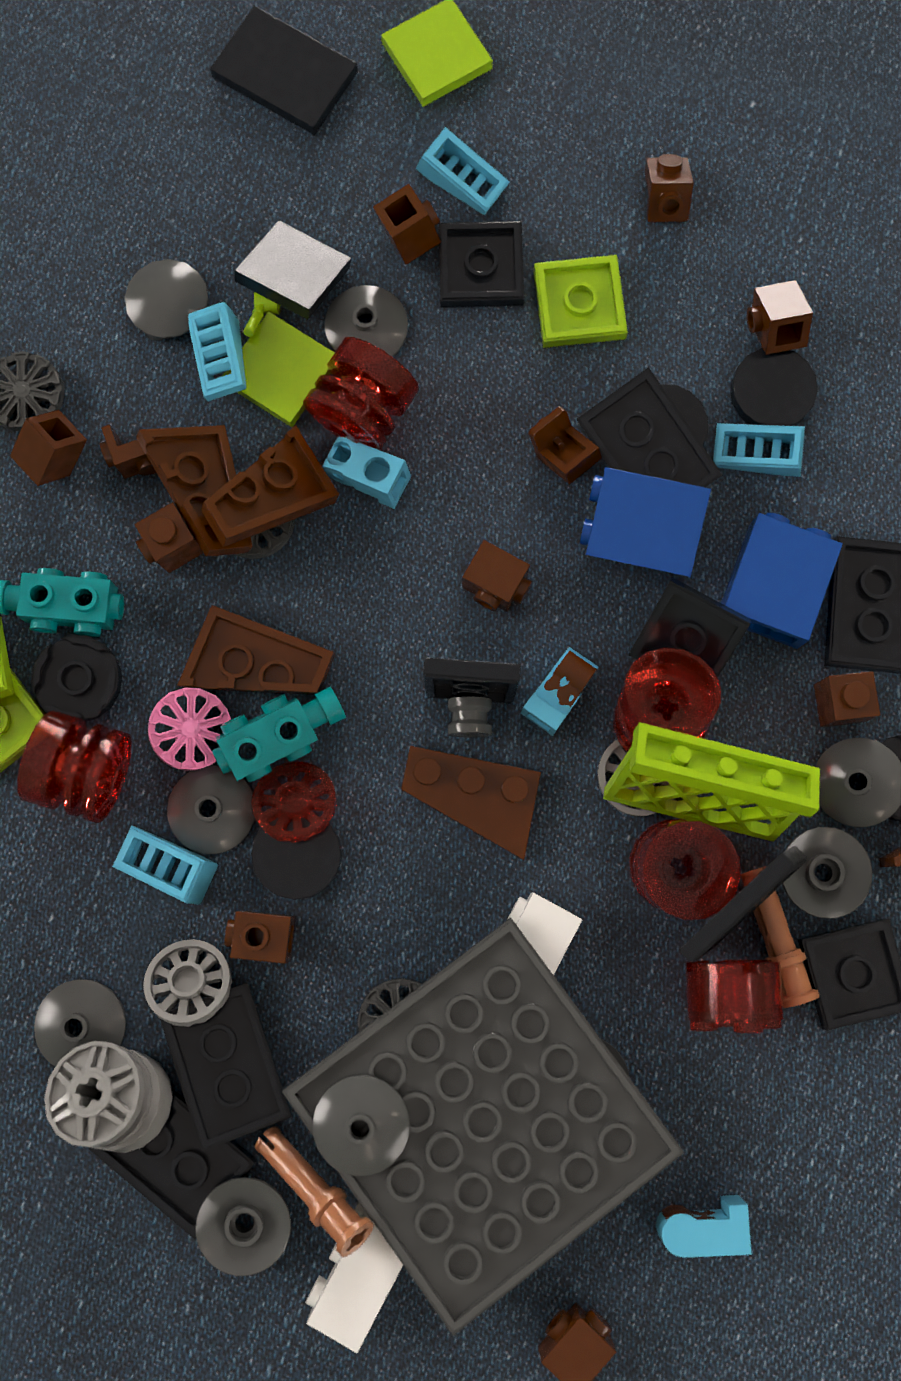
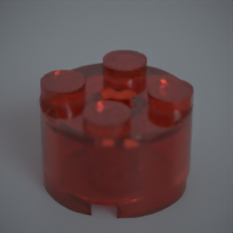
(734, 995)

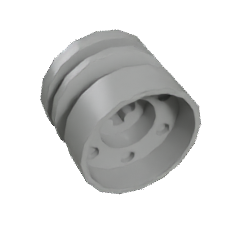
(132, 1101)

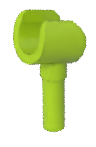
(261, 307)

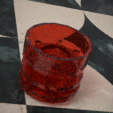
(361, 393)
(669, 692)
(74, 766)
(710, 864)

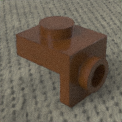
(668, 188)
(563, 446)
(126, 457)

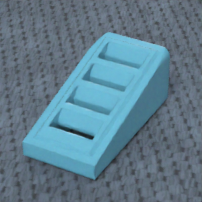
(460, 153)
(210, 326)
(776, 434)
(190, 878)

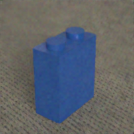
(645, 521)
(781, 578)

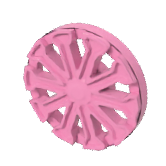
(188, 728)

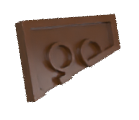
(192, 468)
(272, 491)
(252, 657)
(476, 793)

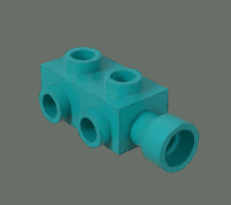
(62, 602)
(265, 733)

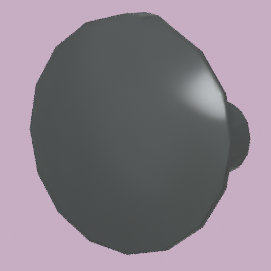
(163, 297)

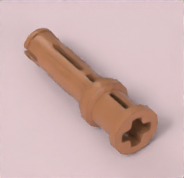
(781, 947)
(325, 1203)

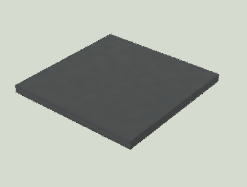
(513, 1125)

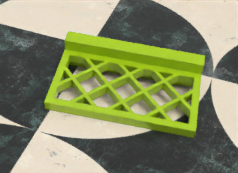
(704, 766)

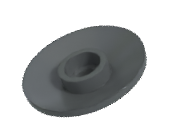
(385, 331)
(883, 789)
(232, 816)
(847, 878)
(84, 1000)
(366, 1100)
(236, 1248)

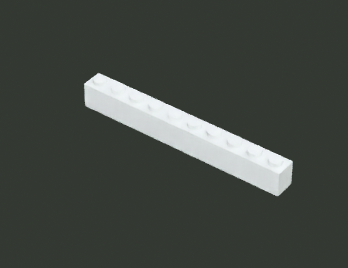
(359, 1283)

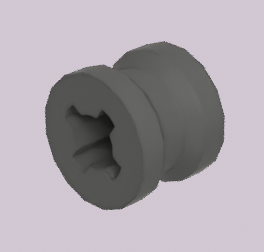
(469, 717)

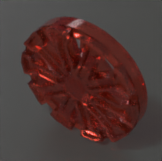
(294, 801)

